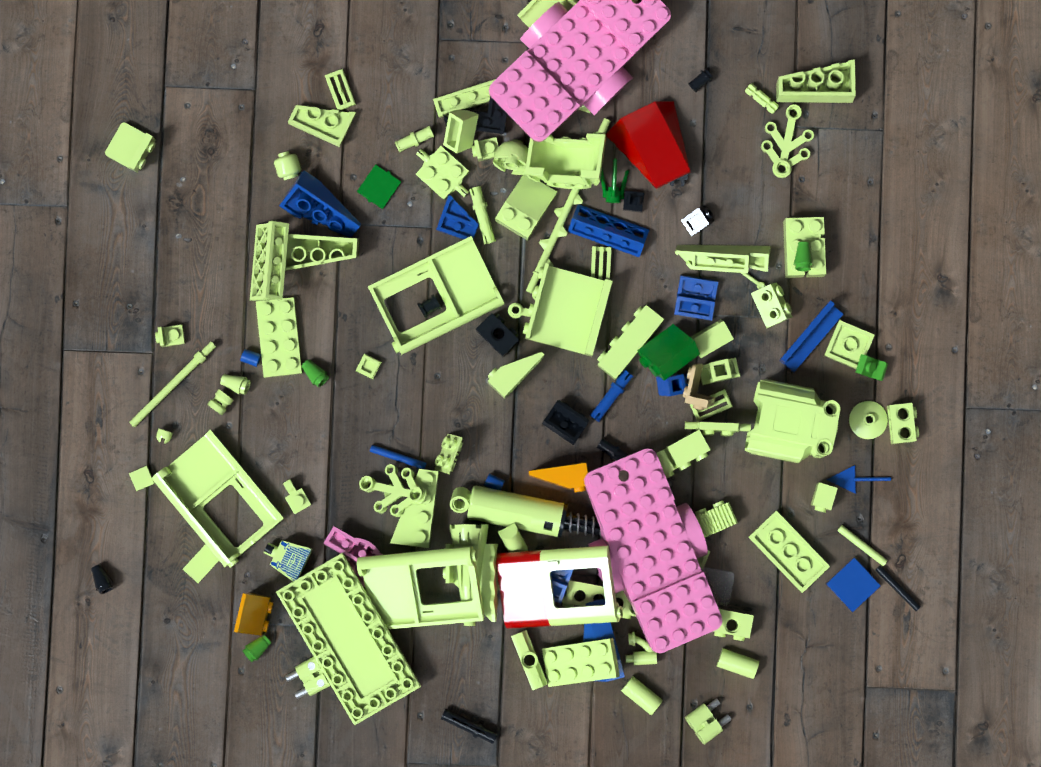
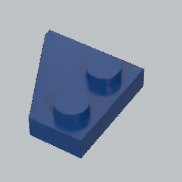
(456, 221)

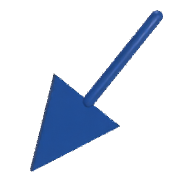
(846, 479)

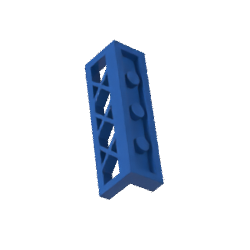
(607, 233)
(811, 337)

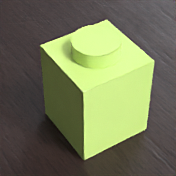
(823, 497)

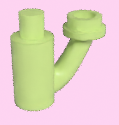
(641, 657)

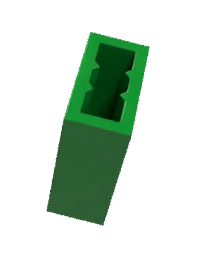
(668, 352)

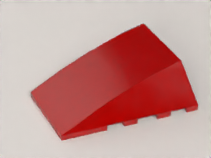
(652, 142)

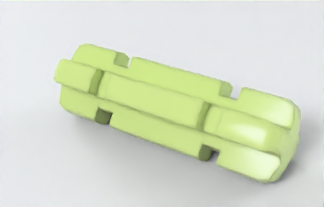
(761, 98)

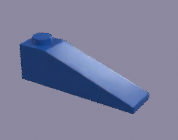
(315, 202)
(601, 631)

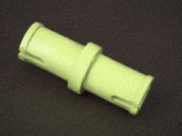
(414, 139)

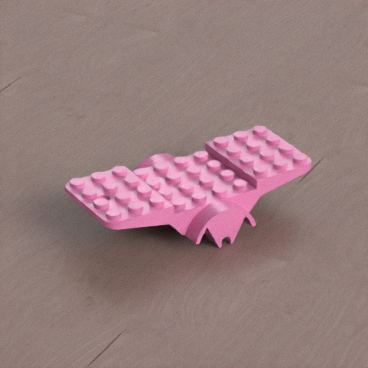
(575, 61)
(653, 550)

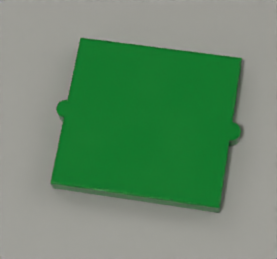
(379, 186)

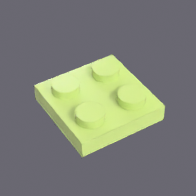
(848, 344)

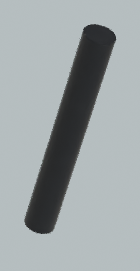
(897, 587)

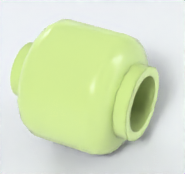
(287, 165)

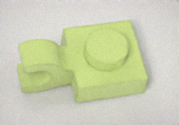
(297, 499)

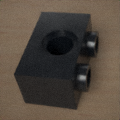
(501, 345)

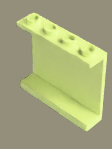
(567, 310)

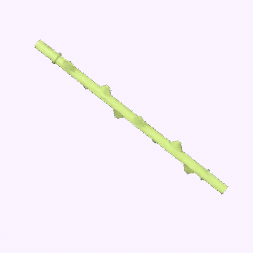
(559, 230)

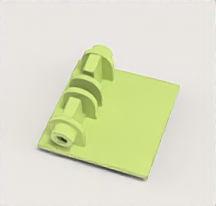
(450, 447)

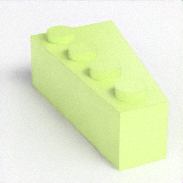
(819, 85)
(317, 250)
(417, 520)

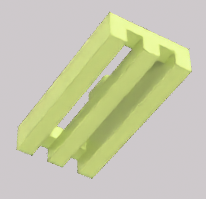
(345, 105)
(601, 249)
(725, 399)

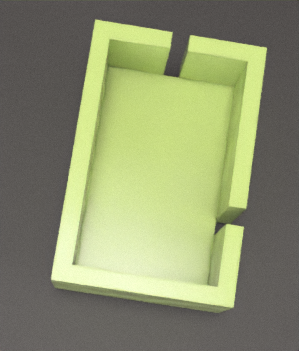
(804, 230)
(682, 452)

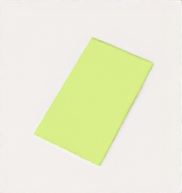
(201, 564)

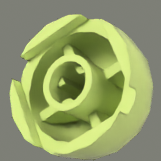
(511, 156)

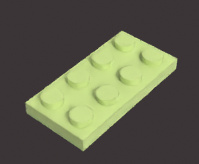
(279, 337)
(789, 551)
(580, 662)

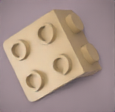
(690, 392)

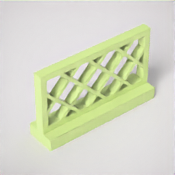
(275, 261)

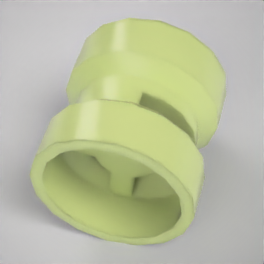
(223, 398)

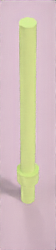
(198, 358)

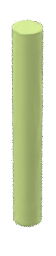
(862, 545)

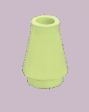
(236, 383)

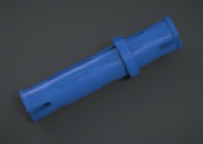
(611, 395)

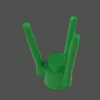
(613, 194)

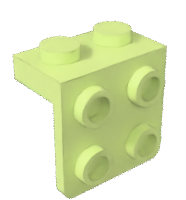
(130, 147)

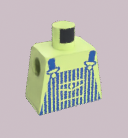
(288, 558)

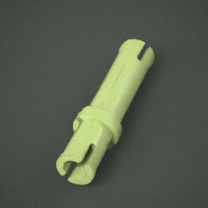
(482, 215)

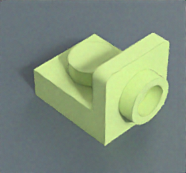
(485, 148)
(170, 336)

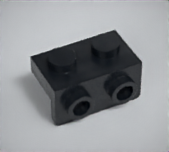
(565, 422)

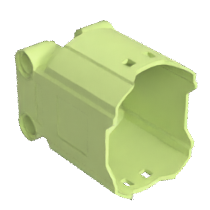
(791, 422)

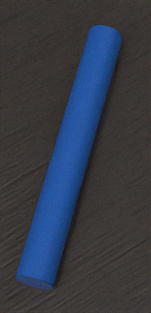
(398, 457)

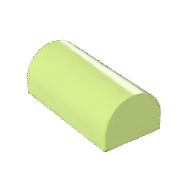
(513, 539)
(738, 663)
(642, 695)

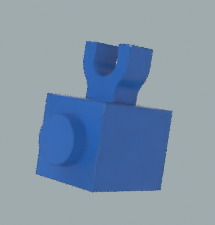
(673, 385)

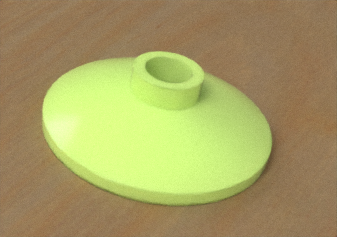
(858, 420)

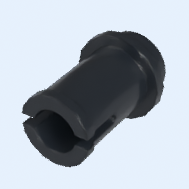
(700, 80)

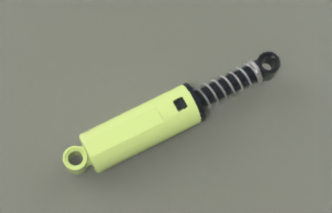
(525, 511)

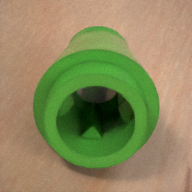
(803, 257)
(315, 373)
(256, 648)

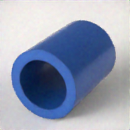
(250, 357)
(494, 482)

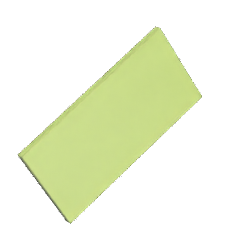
(348, 638)

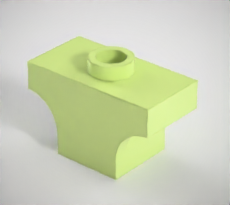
(719, 371)

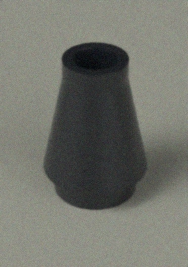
(102, 581)

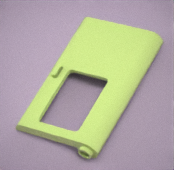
(200, 477)

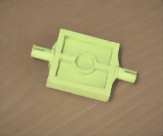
(442, 173)
(709, 428)

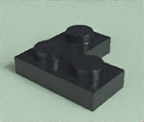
(493, 121)

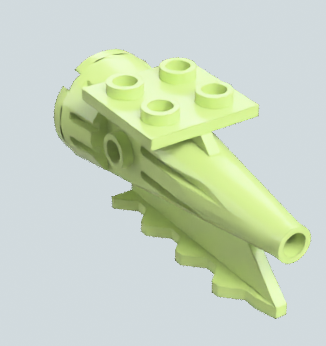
(475, 536)

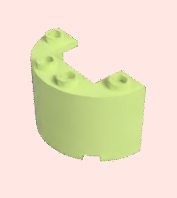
(567, 161)

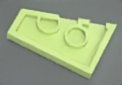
(324, 124)

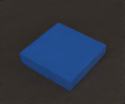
(853, 584)

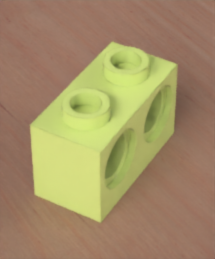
(897, 423)

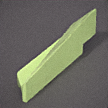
(725, 257)

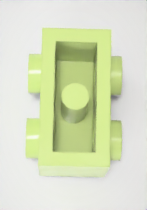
(772, 305)

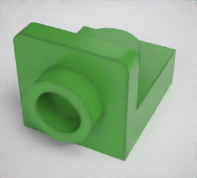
(871, 367)

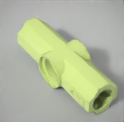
(533, 672)

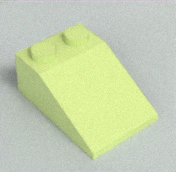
(525, 206)
(511, 375)

